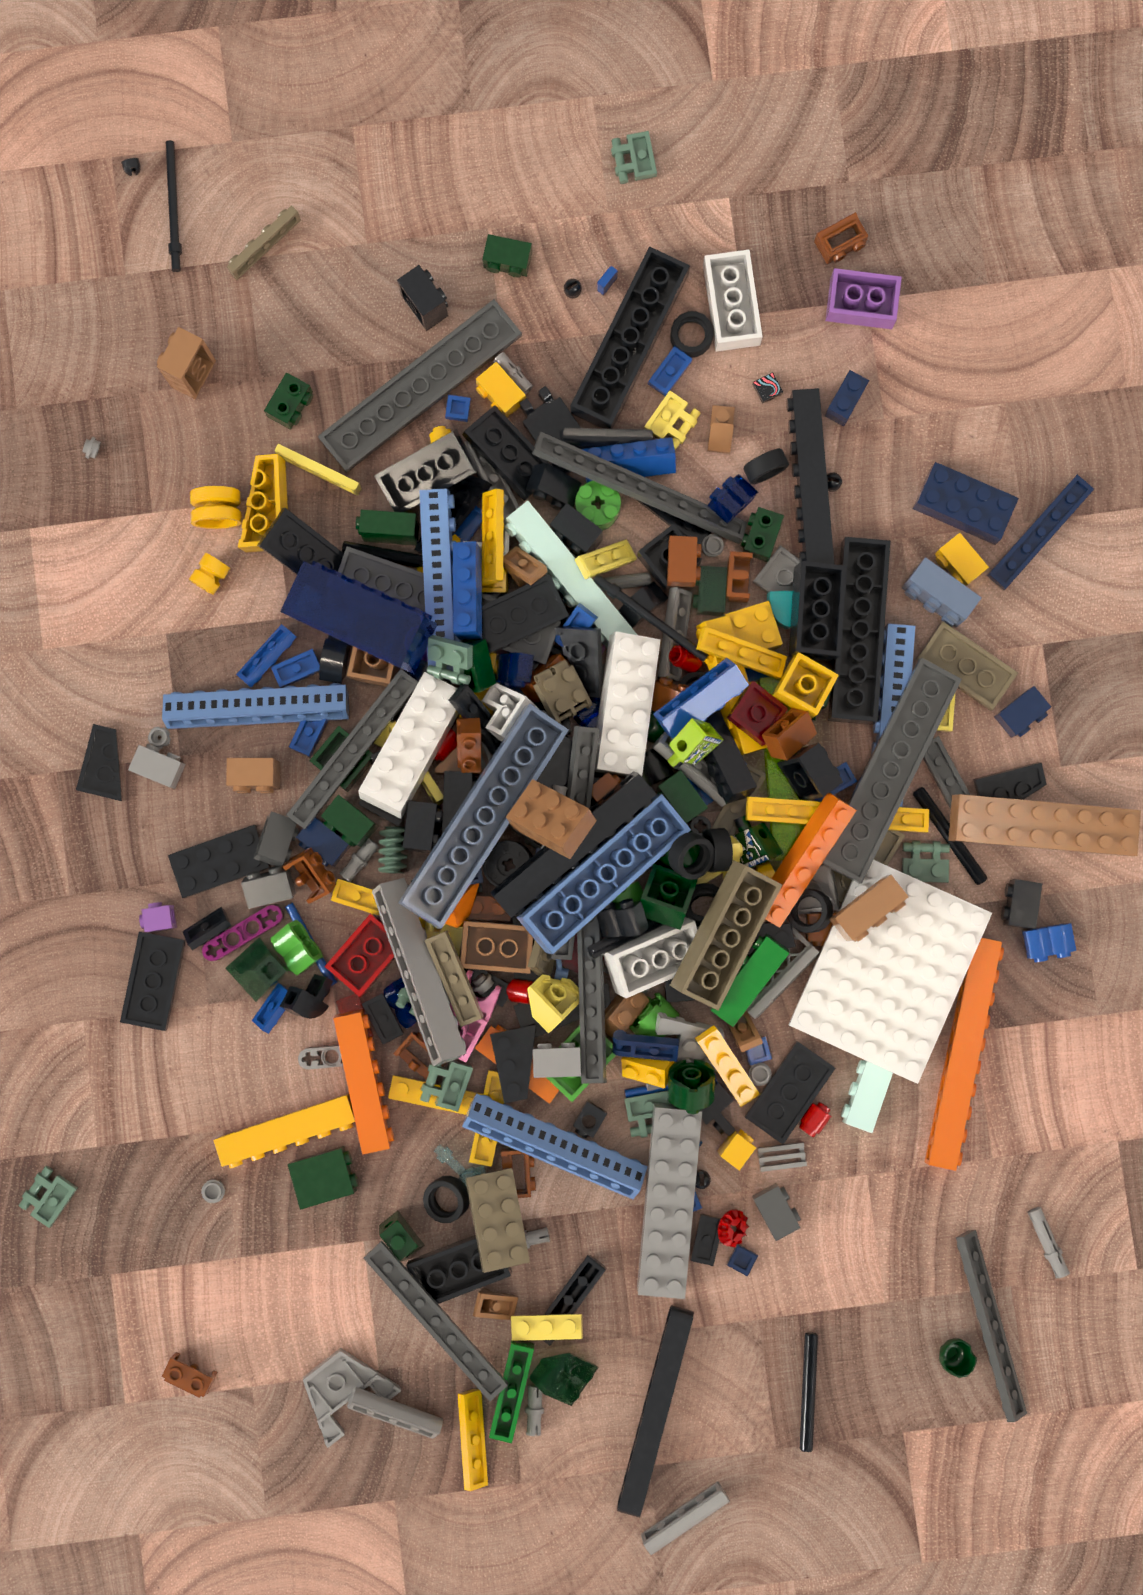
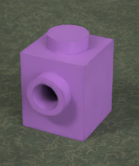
(158, 917)

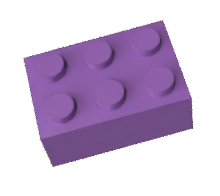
(863, 298)

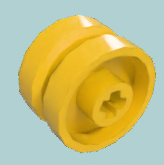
(215, 507)

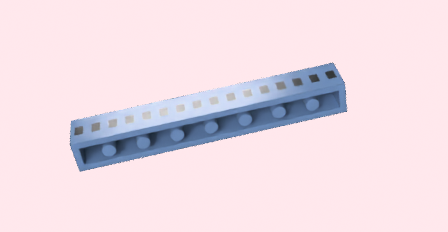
(438, 560)
(895, 672)
(255, 706)
(555, 1146)

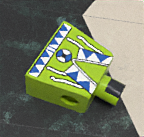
(693, 743)

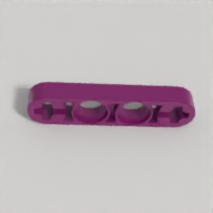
(244, 935)

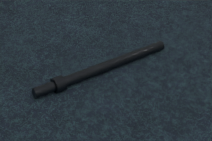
(174, 246)
(614, 591)

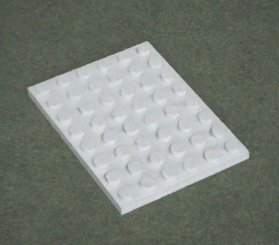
(897, 983)

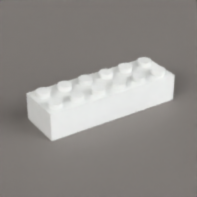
(626, 703)
(410, 747)

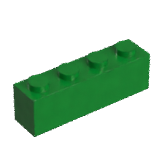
(752, 978)
(511, 1397)

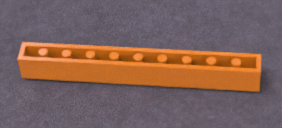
(962, 1057)

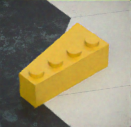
(265, 500)

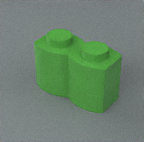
(296, 947)

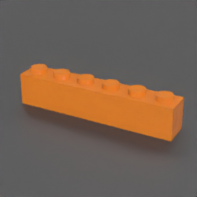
(808, 854)
(362, 1081)

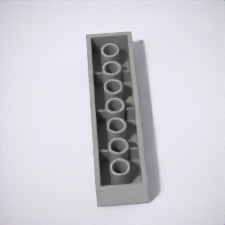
(669, 1202)

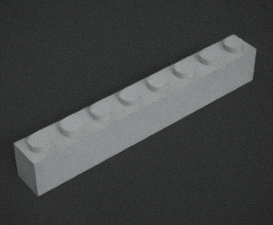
(419, 974)

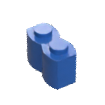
(1049, 941)

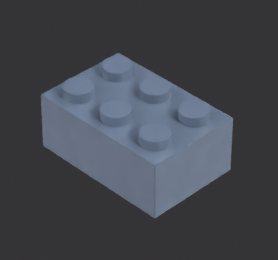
(940, 593)

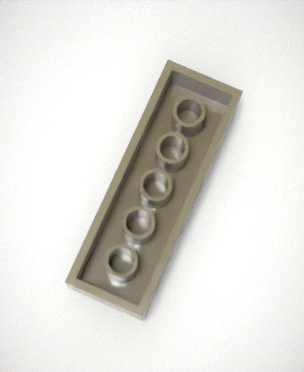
(726, 935)

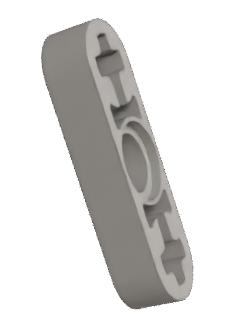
(315, 1063)

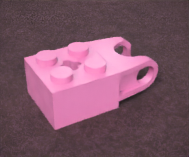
(473, 1031)

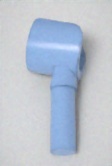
(560, 972)

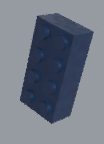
(965, 503)

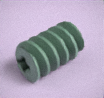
(392, 850)

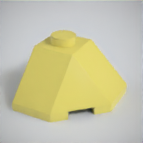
(552, 1000)

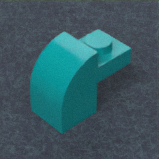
(781, 607)

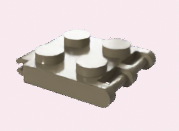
(561, 690)

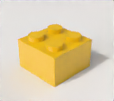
(757, 626)
(805, 685)

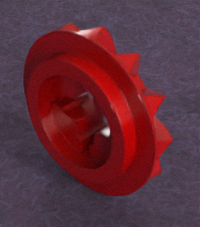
(726, 1234)

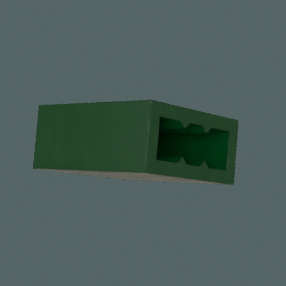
(388, 527)
(323, 1177)

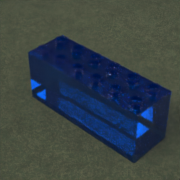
(359, 615)

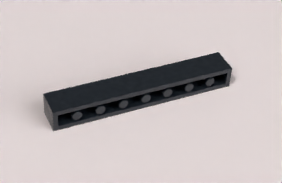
(810, 476)
(548, 866)

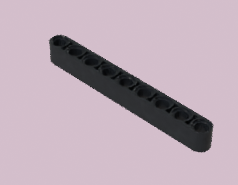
(655, 1411)

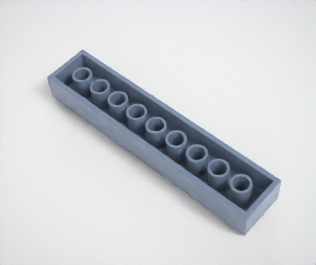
(482, 816)

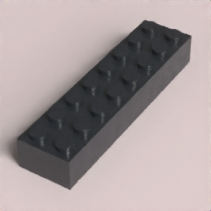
(630, 339)
(857, 688)

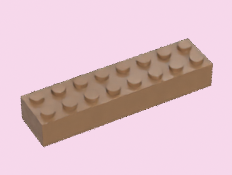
(1044, 825)

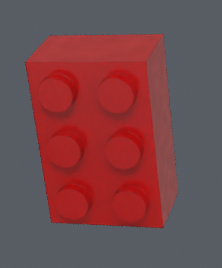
(363, 956)

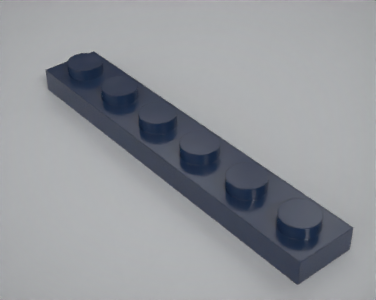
(1040, 532)

